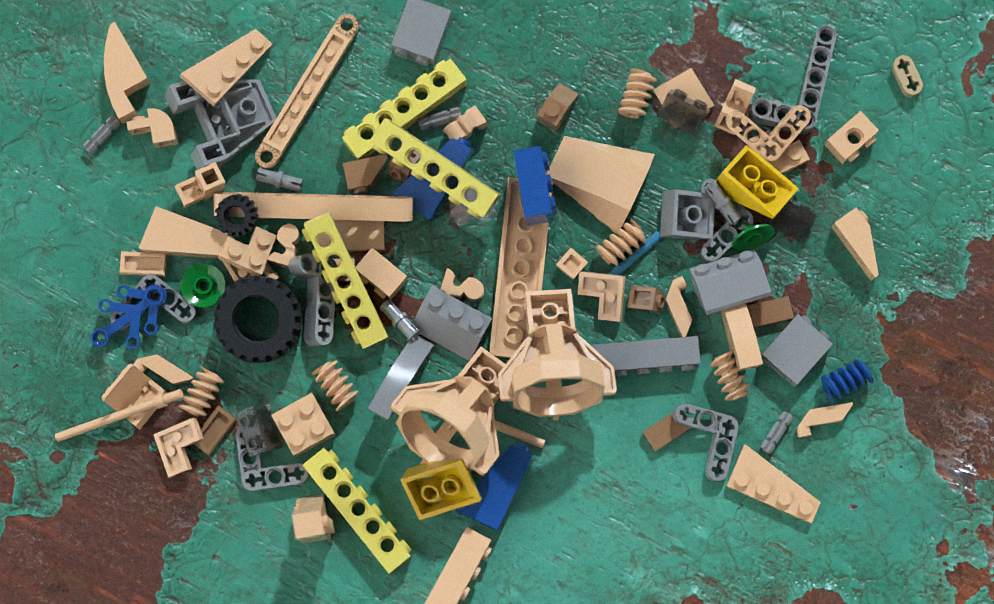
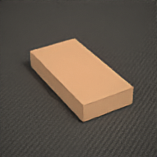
(143, 264)

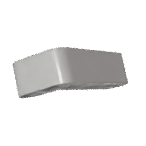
(315, 300)

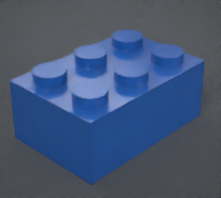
(535, 185)

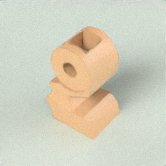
(465, 124)
(288, 237)
(471, 287)

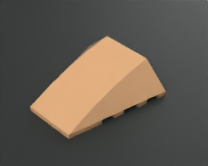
(600, 177)

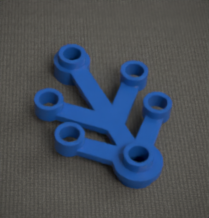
(132, 314)

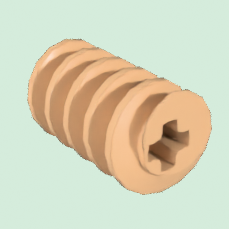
(636, 94)
(621, 243)
(730, 377)
(335, 384)
(201, 393)

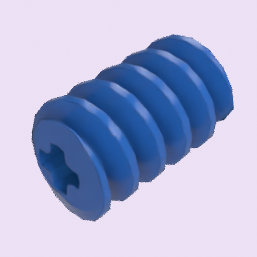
(846, 378)

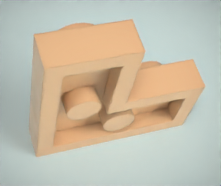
(791, 158)
(249, 257)
(609, 289)
(172, 444)

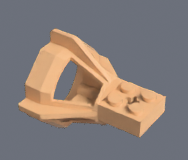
(552, 354)
(465, 406)

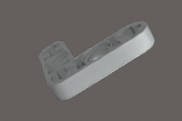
(710, 243)
(177, 314)
(716, 429)
(256, 469)

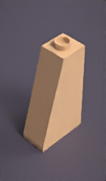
(181, 236)

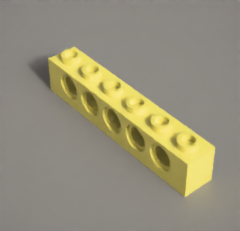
(418, 108)
(383, 143)
(362, 335)
(316, 467)

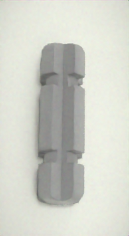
(439, 118)
(101, 134)
(776, 432)

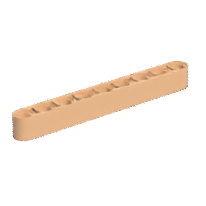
(312, 205)

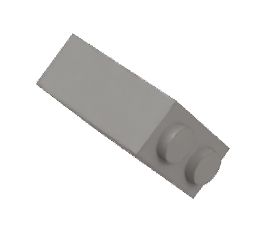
(421, 31)
(796, 349)

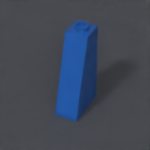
(425, 199)
(498, 487)

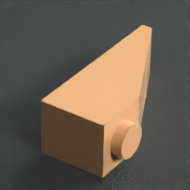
(857, 238)

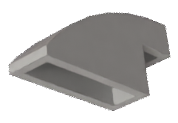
(400, 375)

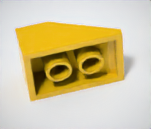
(756, 183)
(439, 487)

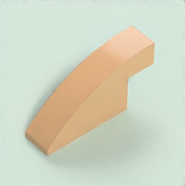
(121, 74)
(741, 337)

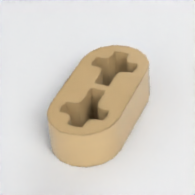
(902, 78)

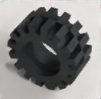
(223, 218)

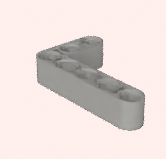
(808, 88)

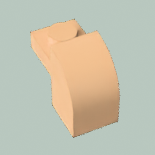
(737, 100)
(159, 125)
(202, 186)

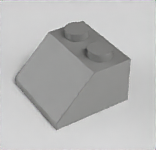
(687, 215)

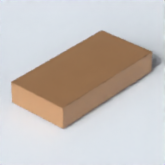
(770, 312)
(215, 430)
(664, 431)

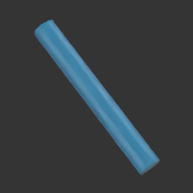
(637, 253)

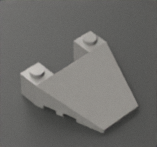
(229, 124)

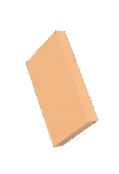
(358, 235)

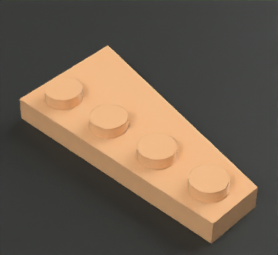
(223, 69)
(767, 484)

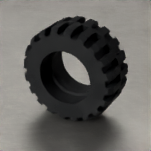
(226, 319)

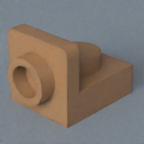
(399, 173)
(646, 299)

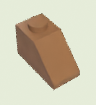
(556, 107)
(364, 173)

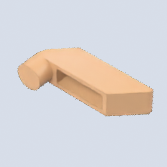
(678, 307)
(163, 368)
(822, 416)

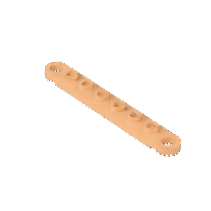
(306, 91)

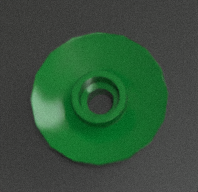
(752, 236)
(198, 275)

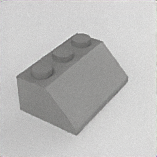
(730, 281)
(451, 323)

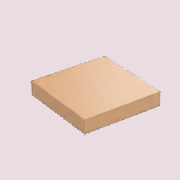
(686, 82)

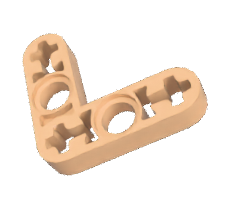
(773, 138)

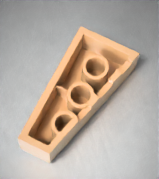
(311, 519)
(460, 569)

